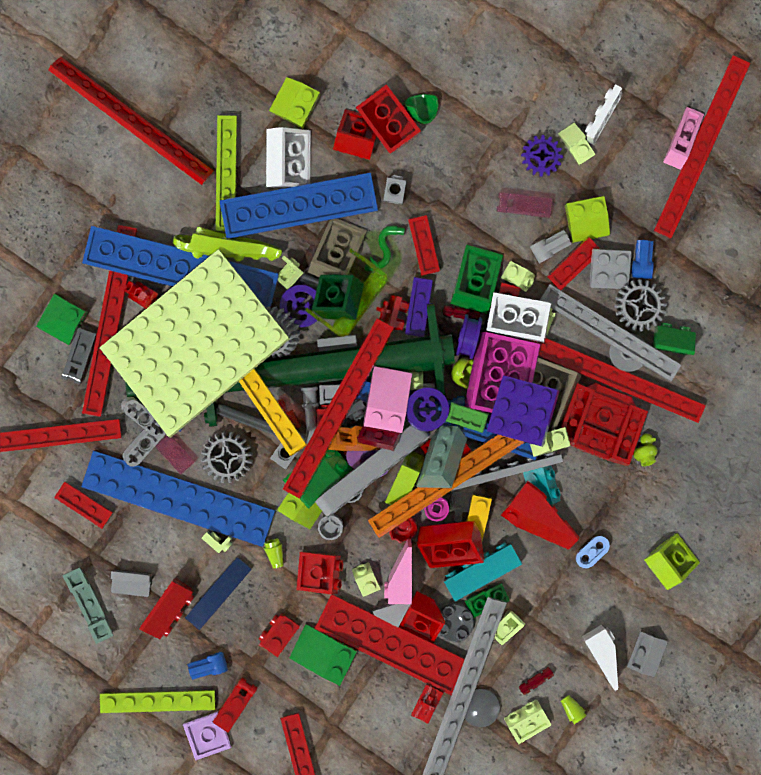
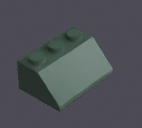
(442, 458)

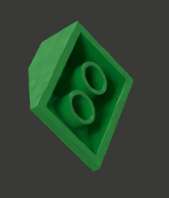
(476, 279)
(330, 472)
(323, 654)

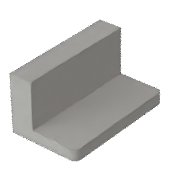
(336, 343)
(130, 583)
(647, 654)

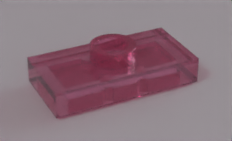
(175, 454)

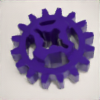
(541, 164)

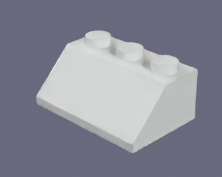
(287, 157)
(518, 317)

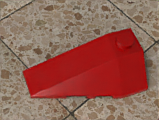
(535, 515)

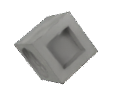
(391, 198)
(277, 457)

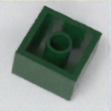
(338, 296)

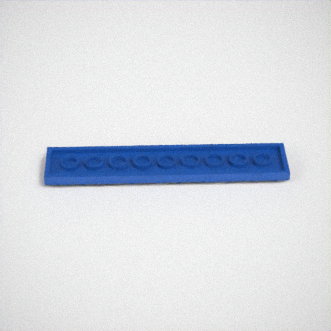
(162, 262)
(178, 498)

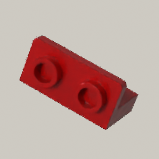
(279, 634)

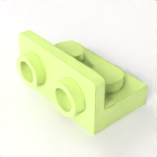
(527, 721)

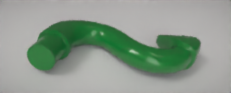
(389, 230)

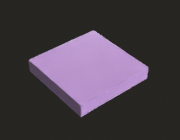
(206, 737)

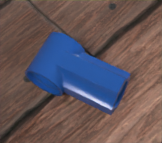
(643, 264)
(213, 664)

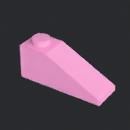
(683, 138)

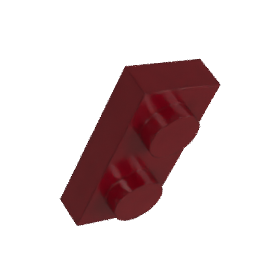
(378, 438)

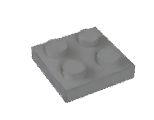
(610, 268)

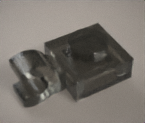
(459, 503)

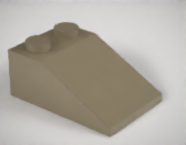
(333, 250)

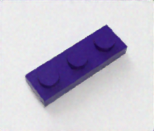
(418, 309)

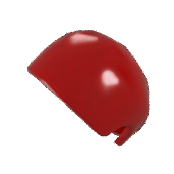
(404, 531)

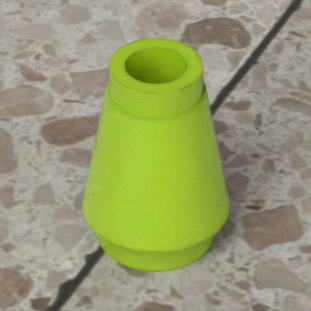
(274, 552)
(573, 709)

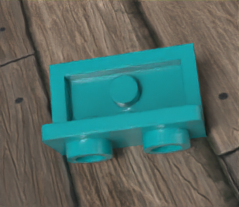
(544, 480)

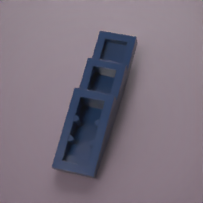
(218, 593)

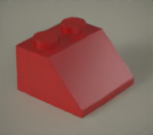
(354, 136)

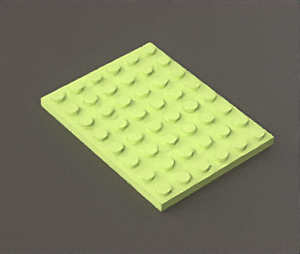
(194, 343)

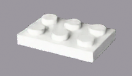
(603, 114)

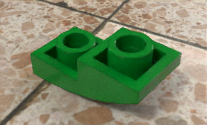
(477, 602)

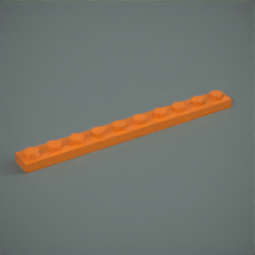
(422, 497)

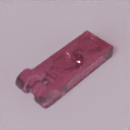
(525, 205)

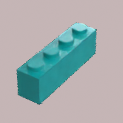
(477, 575)

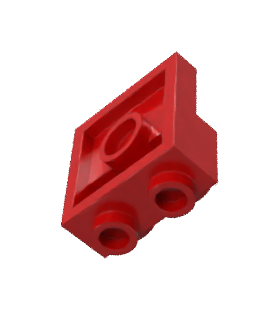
(319, 572)

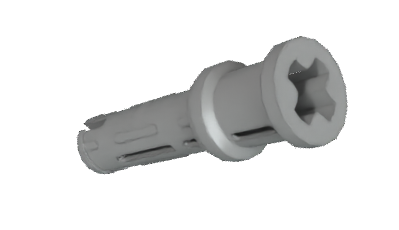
(310, 405)

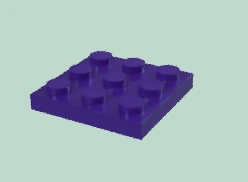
(523, 411)

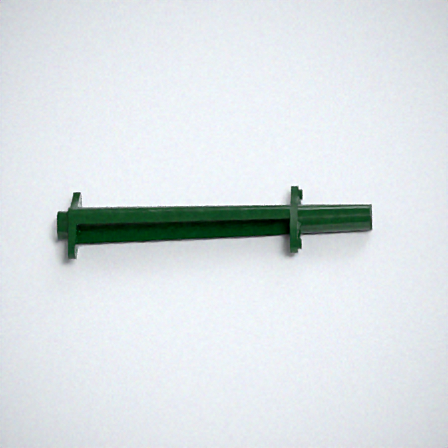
(332, 365)

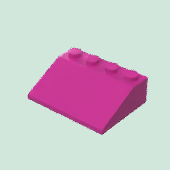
(497, 357)

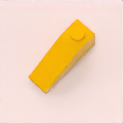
(479, 511)

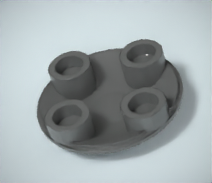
(458, 622)
(482, 708)

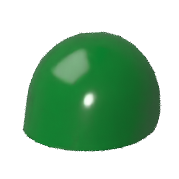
(422, 107)

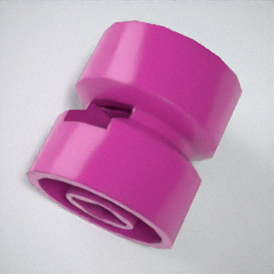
(437, 510)

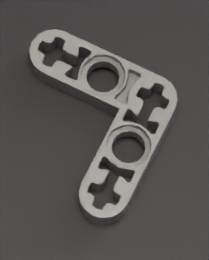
(148, 432)

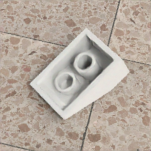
(603, 649)

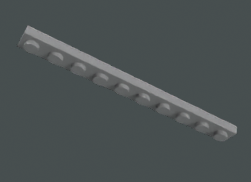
(465, 687)

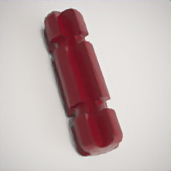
(460, 312)
(536, 681)

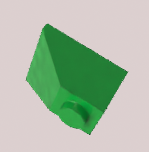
(61, 319)

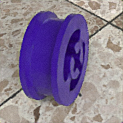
(289, 295)
(469, 336)
(428, 424)

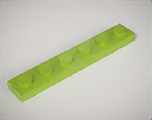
(225, 163)
(157, 701)

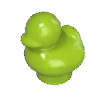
(646, 453)

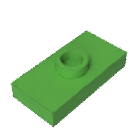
(467, 417)

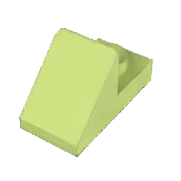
(576, 143)
(554, 441)
(508, 626)

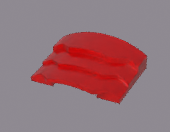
(603, 423)

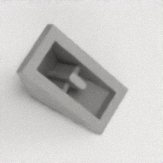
(392, 613)

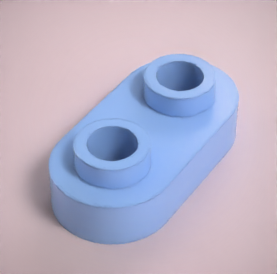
(593, 553)

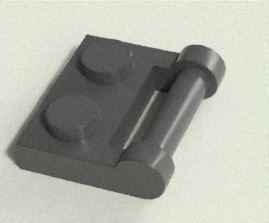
(356, 413)

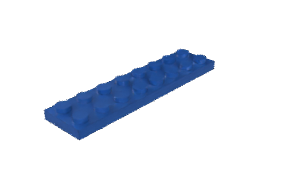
(298, 205)

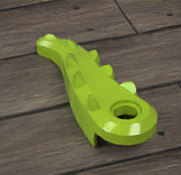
(209, 241)

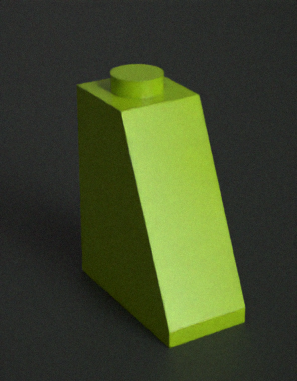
(405, 477)

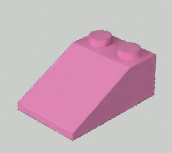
(387, 399)
(399, 583)

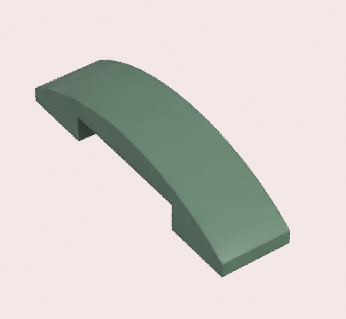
(89, 605)

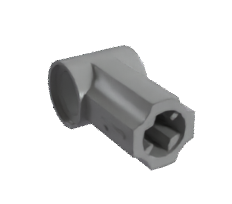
(547, 248)

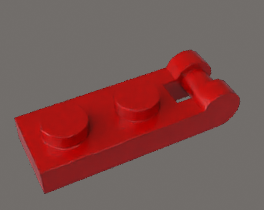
(234, 705)

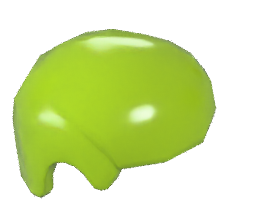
(462, 371)

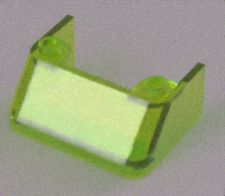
(372, 289)

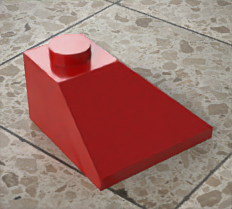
(423, 618)

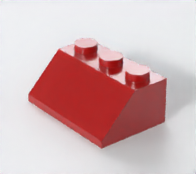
(388, 119)
(451, 544)
(168, 609)

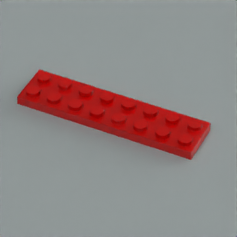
(390, 644)

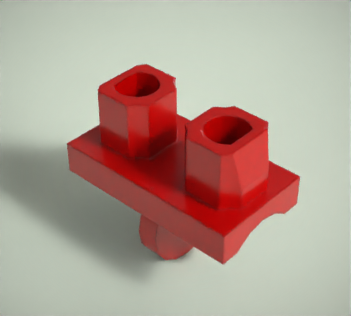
(141, 294)
(390, 311)
(427, 703)

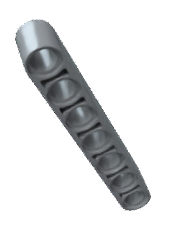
(370, 471)

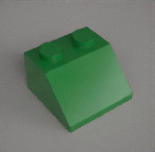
(674, 340)

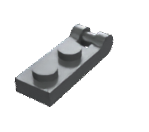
(79, 355)

